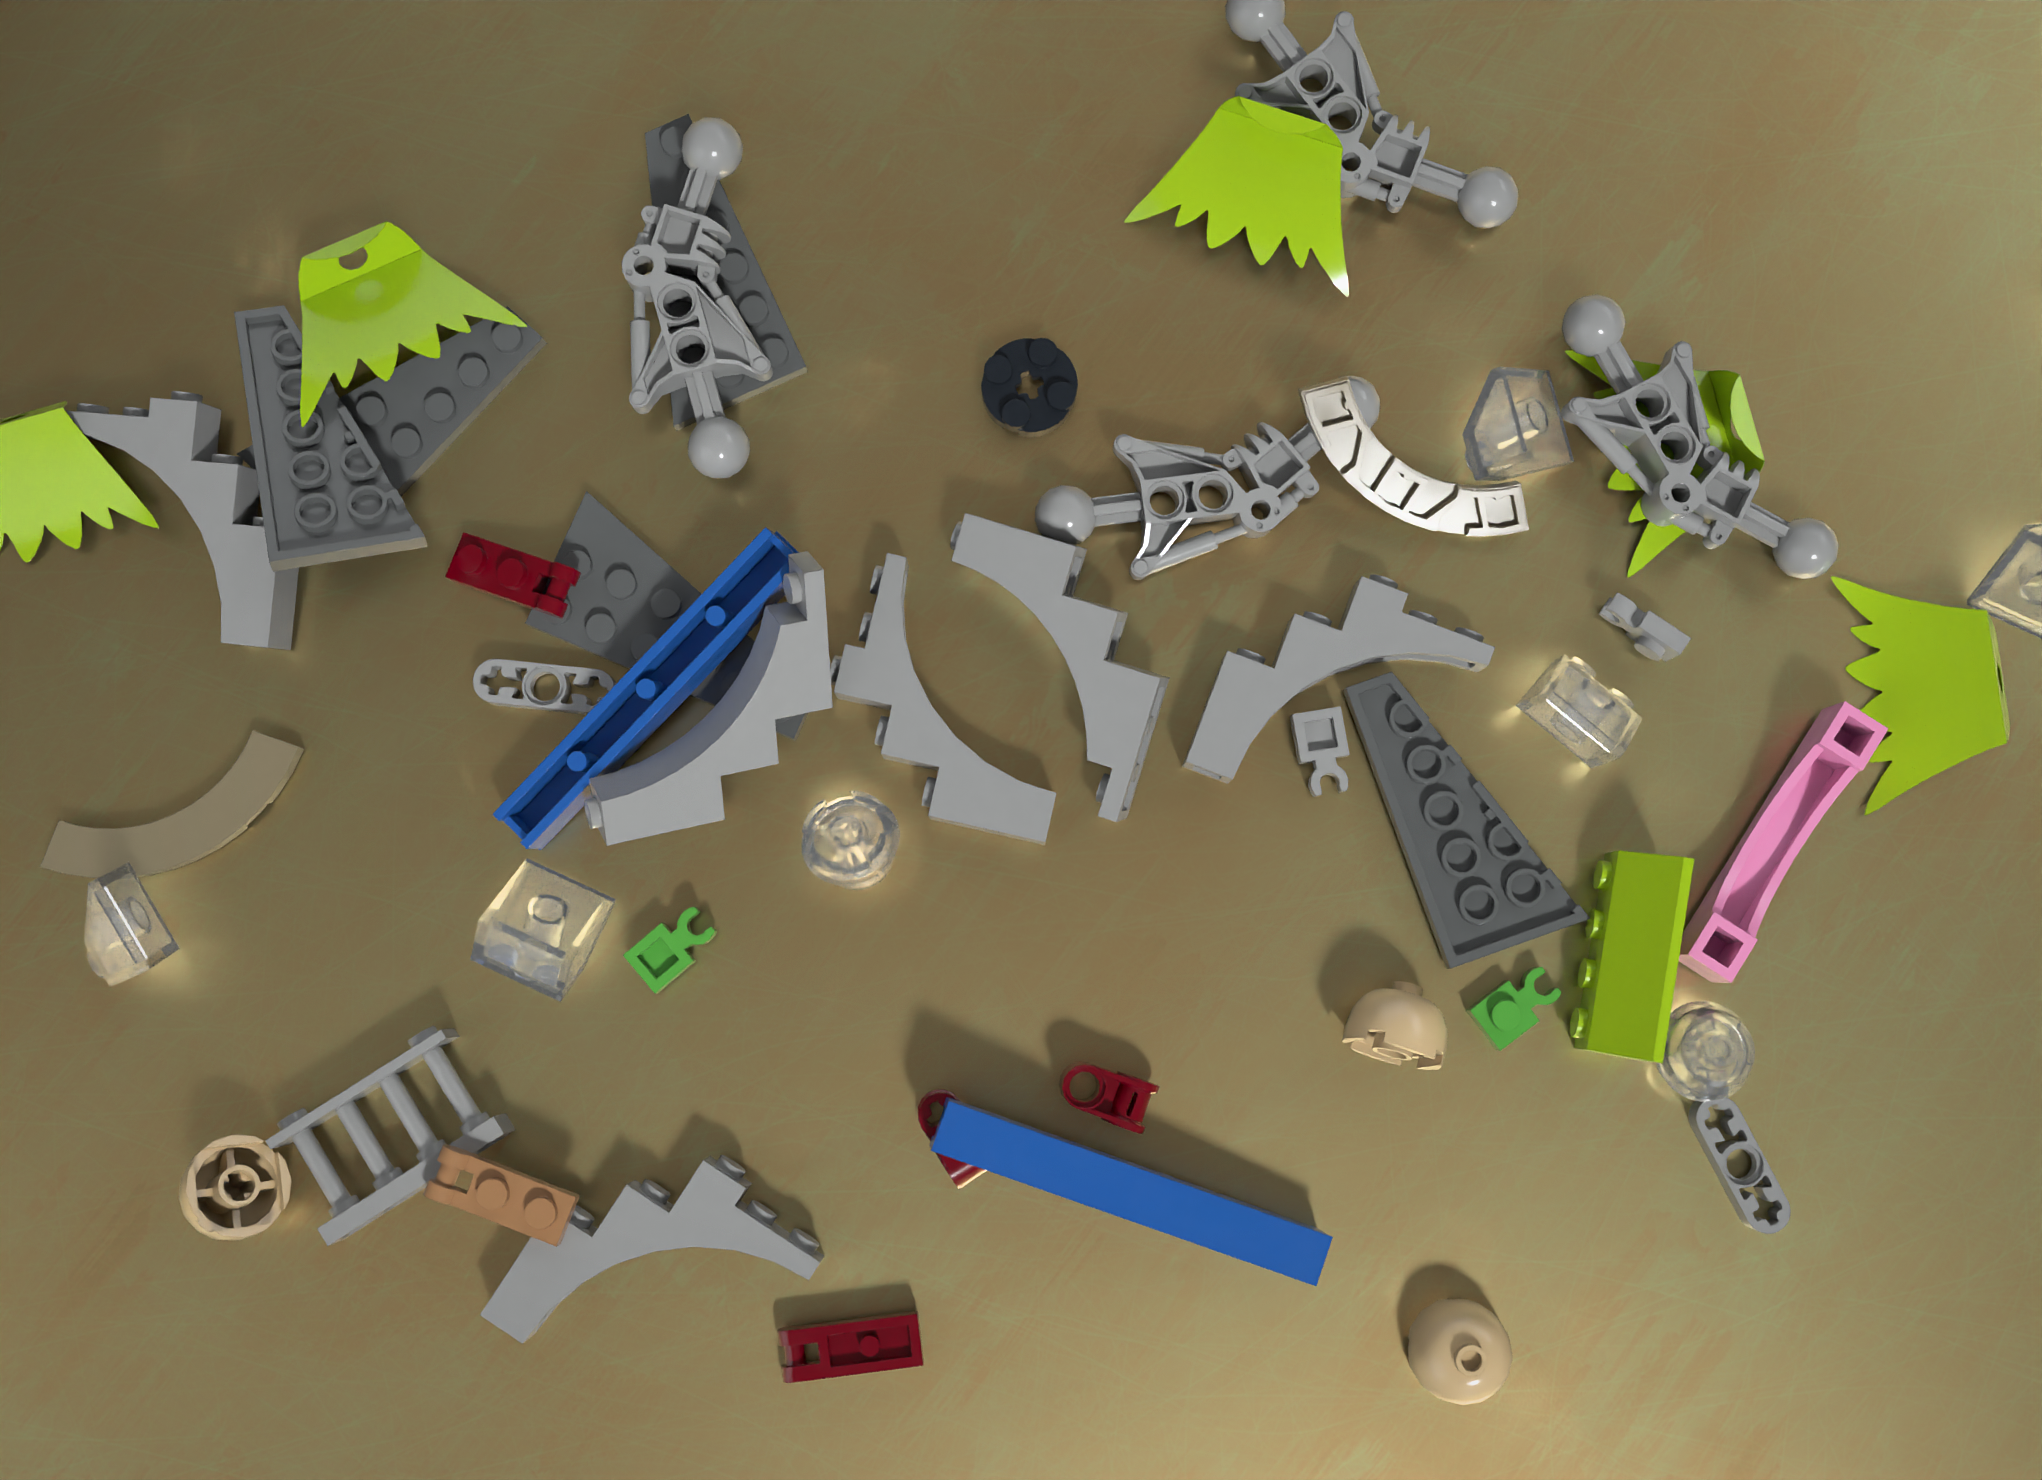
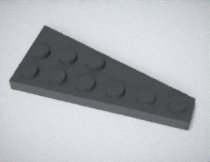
(738, 278)
(434, 399)
(318, 481)
(629, 602)
(1462, 849)

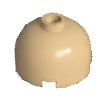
(1398, 1027)
(234, 1188)
(1459, 1351)

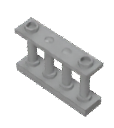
(391, 1184)

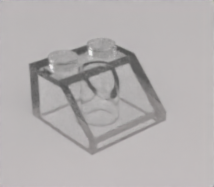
(1581, 711)
(541, 929)

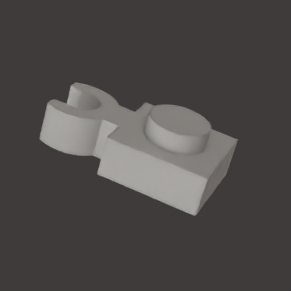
(1651, 633)
(1320, 740)

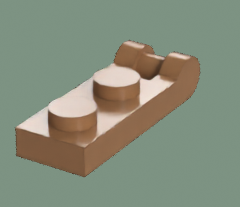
(503, 1195)

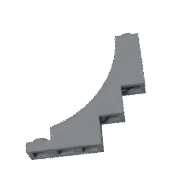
(780, 679)
(1115, 697)

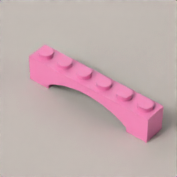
(1734, 907)

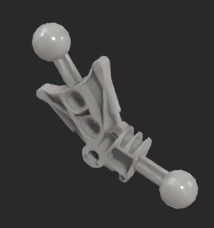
(1396, 159)
(687, 244)
(1677, 418)
(1181, 471)

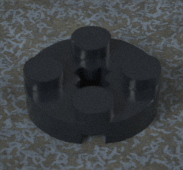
(1041, 362)

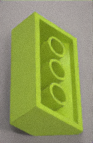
(1632, 955)

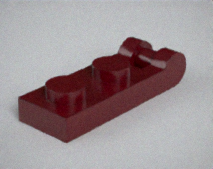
(512, 575)
(852, 1346)

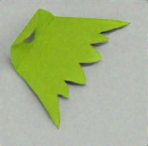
(1260, 173)
(377, 306)
(1722, 400)
(52, 477)
(1936, 684)

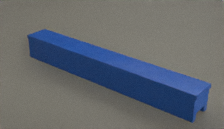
(649, 691)
(1130, 1191)

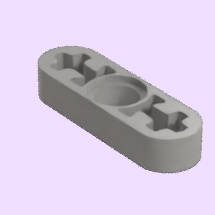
(512, 670)
(1744, 1202)

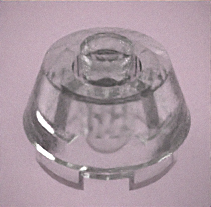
(850, 841)
(1706, 1052)

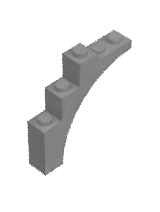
(221, 495)
(1310, 651)
(883, 676)
(641, 1223)

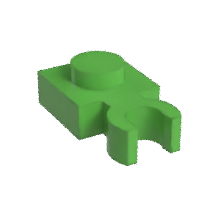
(664, 953)
(1507, 1011)

